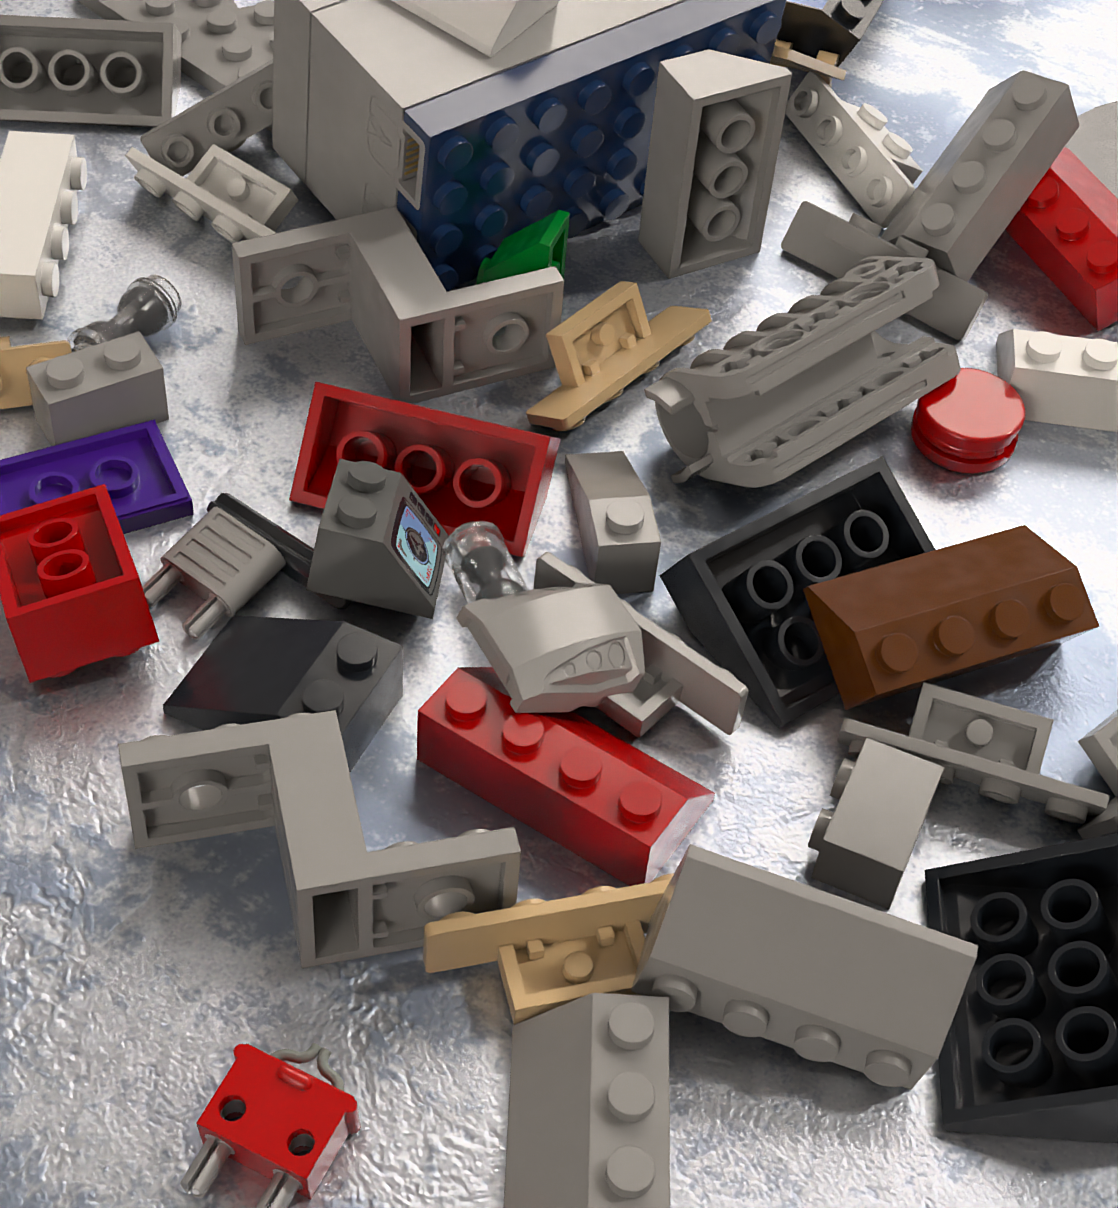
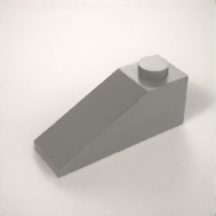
(614, 521)

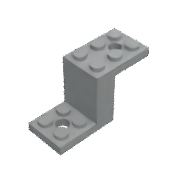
(382, 281)
(299, 781)

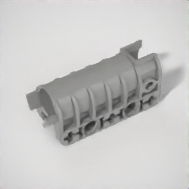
(803, 378)

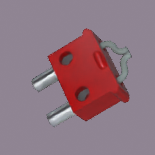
(280, 1116)

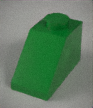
(529, 250)

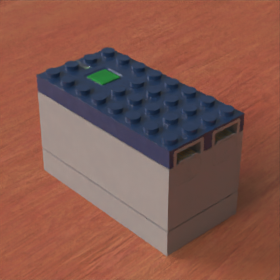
(480, 146)

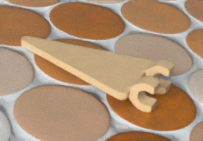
(823, 65)

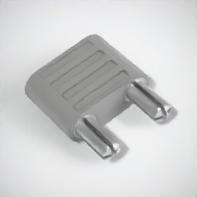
(220, 564)

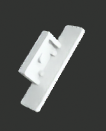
(856, 148)
(223, 189)

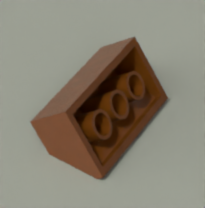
(947, 613)

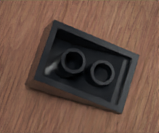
(293, 666)

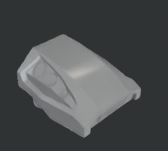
(558, 645)

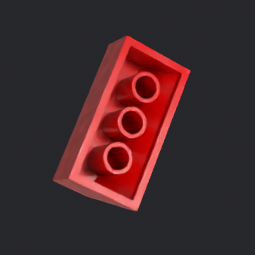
(1073, 237)
(452, 461)
(560, 776)

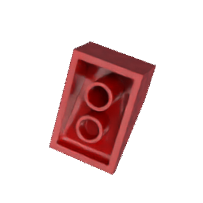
(71, 585)

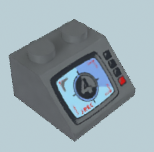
(378, 542)

